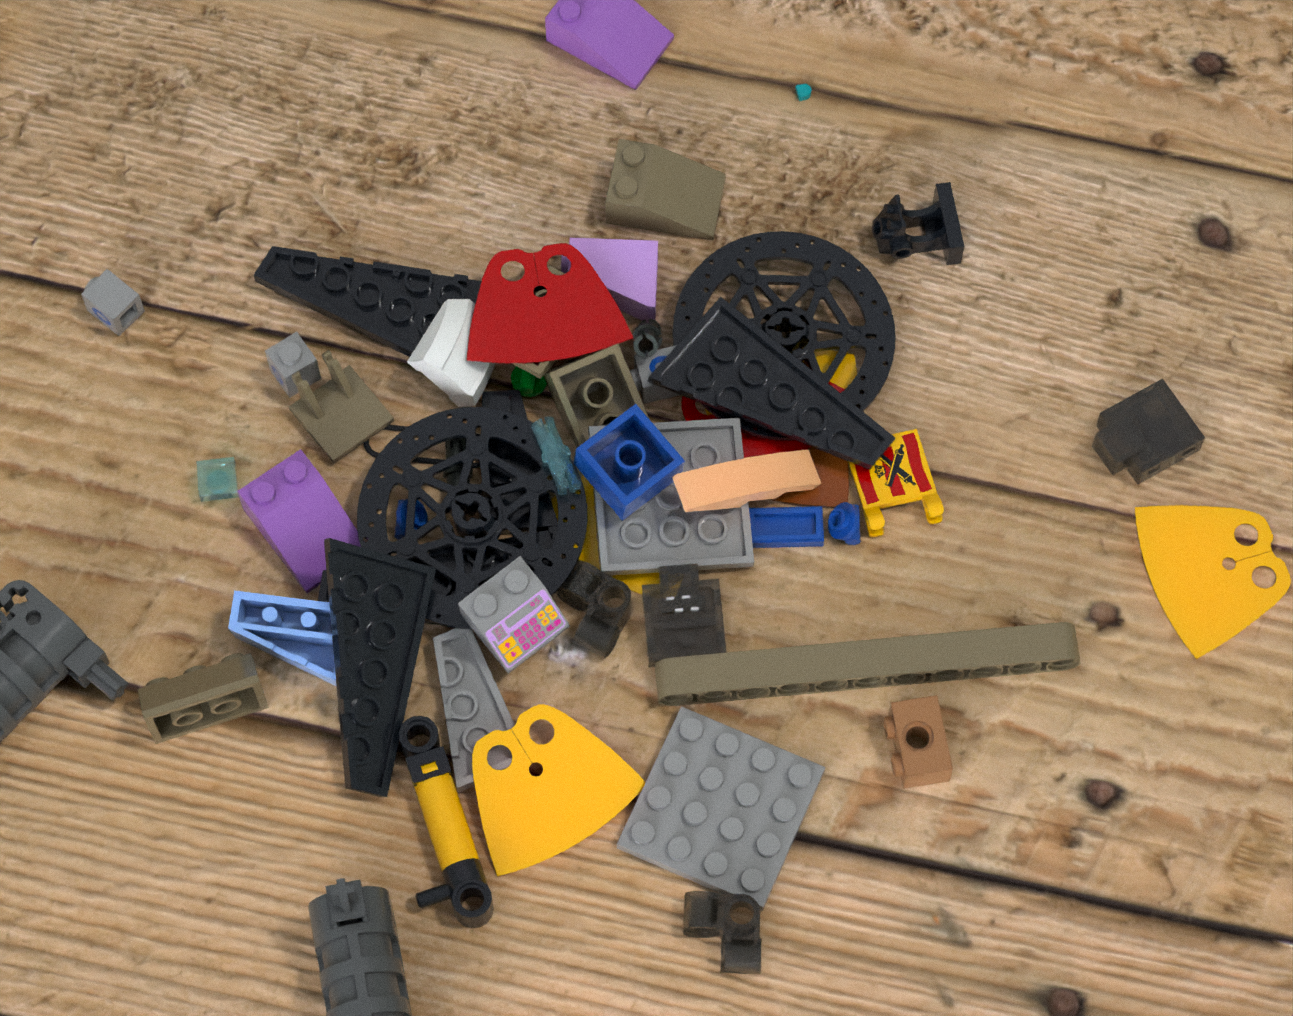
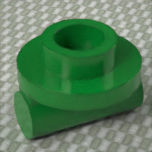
(527, 383)

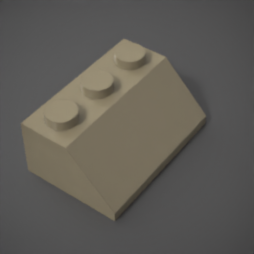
(202, 697)

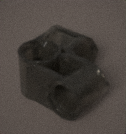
(588, 591)
(709, 916)

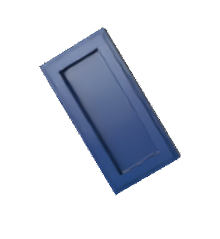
(787, 527)

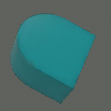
(803, 91)

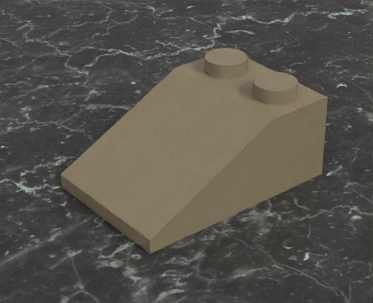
(663, 191)
(592, 390)

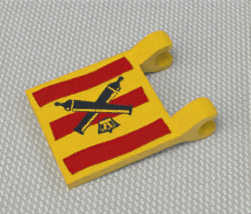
(897, 479)

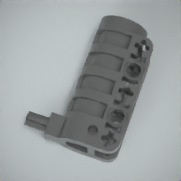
(39, 651)
(358, 951)

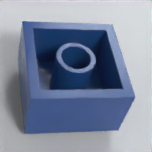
(628, 462)

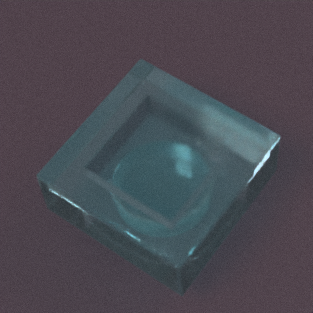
(217, 479)

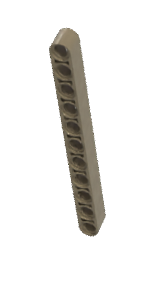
(866, 664)

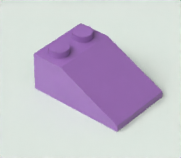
(610, 36)
(295, 516)

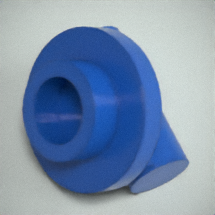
(401, 514)
(845, 523)

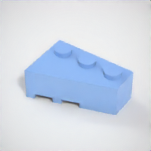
(287, 629)

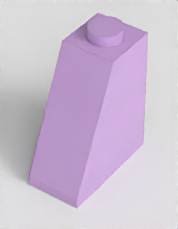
(626, 270)

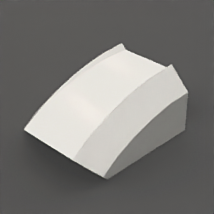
(443, 354)

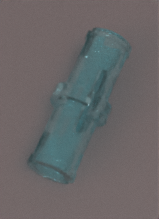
(556, 456)

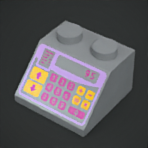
(513, 614)

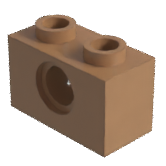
(921, 719)

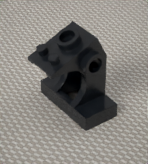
(939, 224)

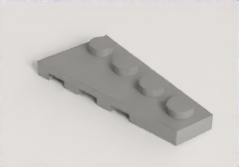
(470, 703)

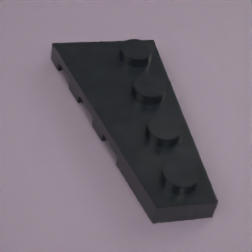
(512, 402)

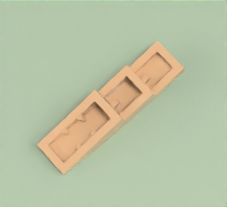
(746, 480)

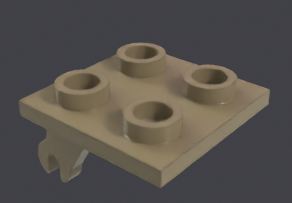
(340, 411)

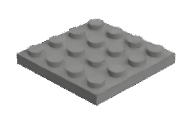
(661, 529)
(721, 807)

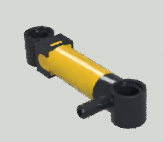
(446, 825)

